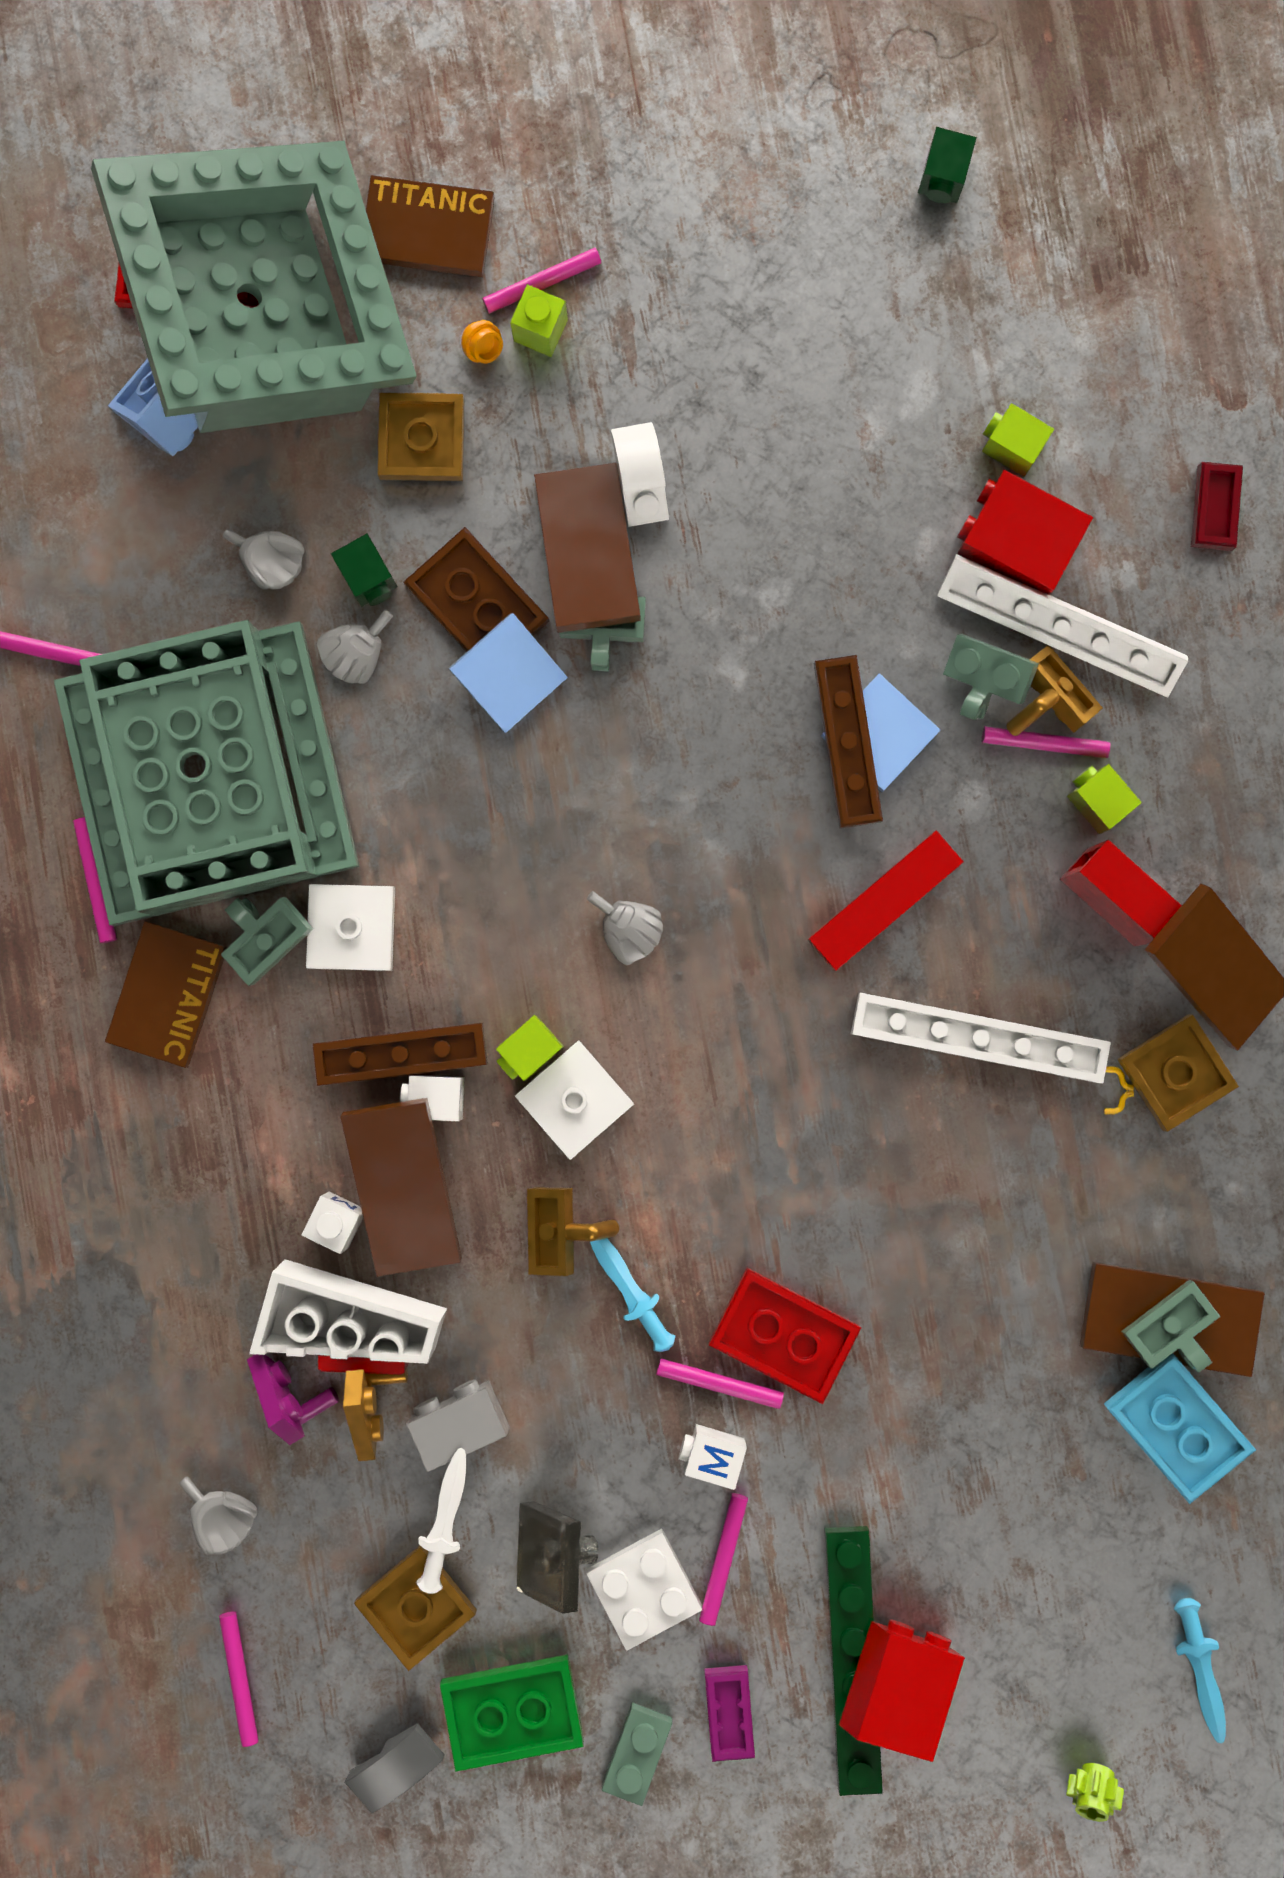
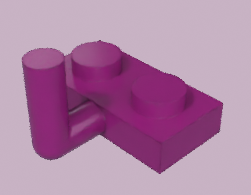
(279, 1406)

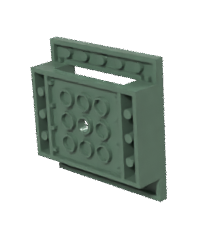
(237, 222)
(234, 828)

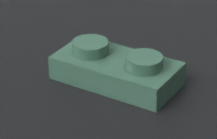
(636, 1754)

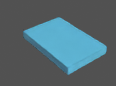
(1179, 1427)

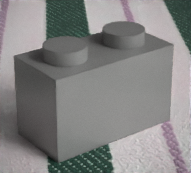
(463, 1421)

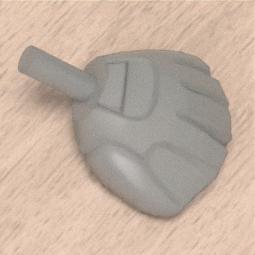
(269, 557)
(352, 650)
(629, 928)
(219, 1518)

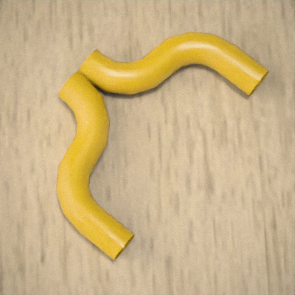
(1111, 1111)

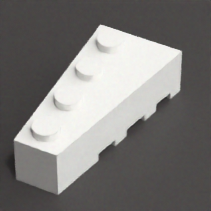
(343, 1319)

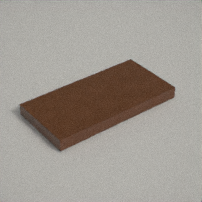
(587, 548)
(1217, 967)
(401, 1186)
(1124, 1294)

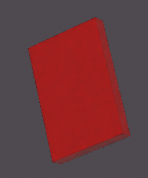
(784, 1335)

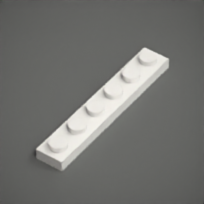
(1062, 626)
(980, 1038)

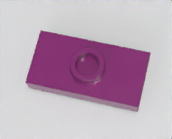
(729, 1713)

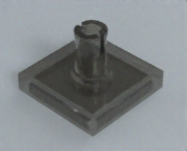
(551, 1556)

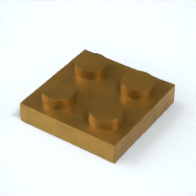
(421, 436)
(1178, 1072)
(407, 1617)

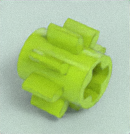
(1095, 1792)

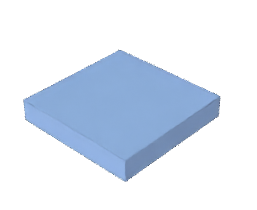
(508, 672)
(895, 730)

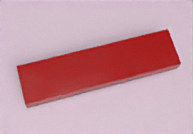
(885, 900)

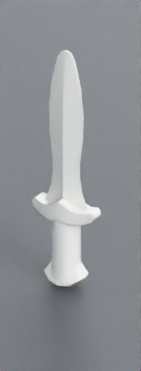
(440, 1538)

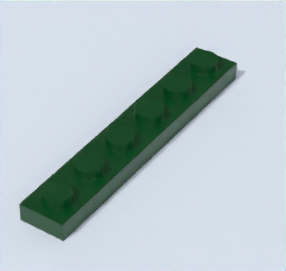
(849, 1622)

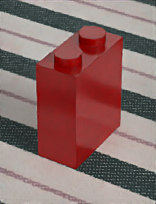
(1023, 532)
(1121, 892)
(902, 1690)

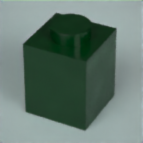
(946, 165)
(364, 571)

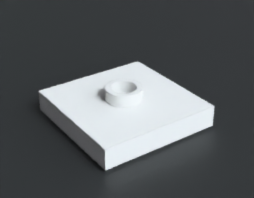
(350, 927)
(574, 1100)

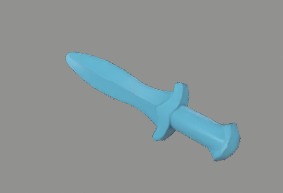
(637, 1301)
(1199, 1651)

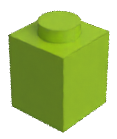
(539, 320)
(1016, 439)
(1102, 797)
(528, 1049)

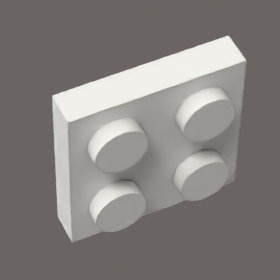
(644, 1589)

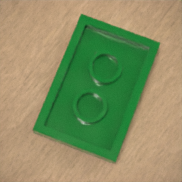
(511, 1713)

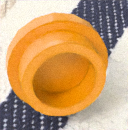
(482, 342)

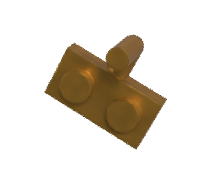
(1059, 691)
(553, 1231)
(361, 1407)

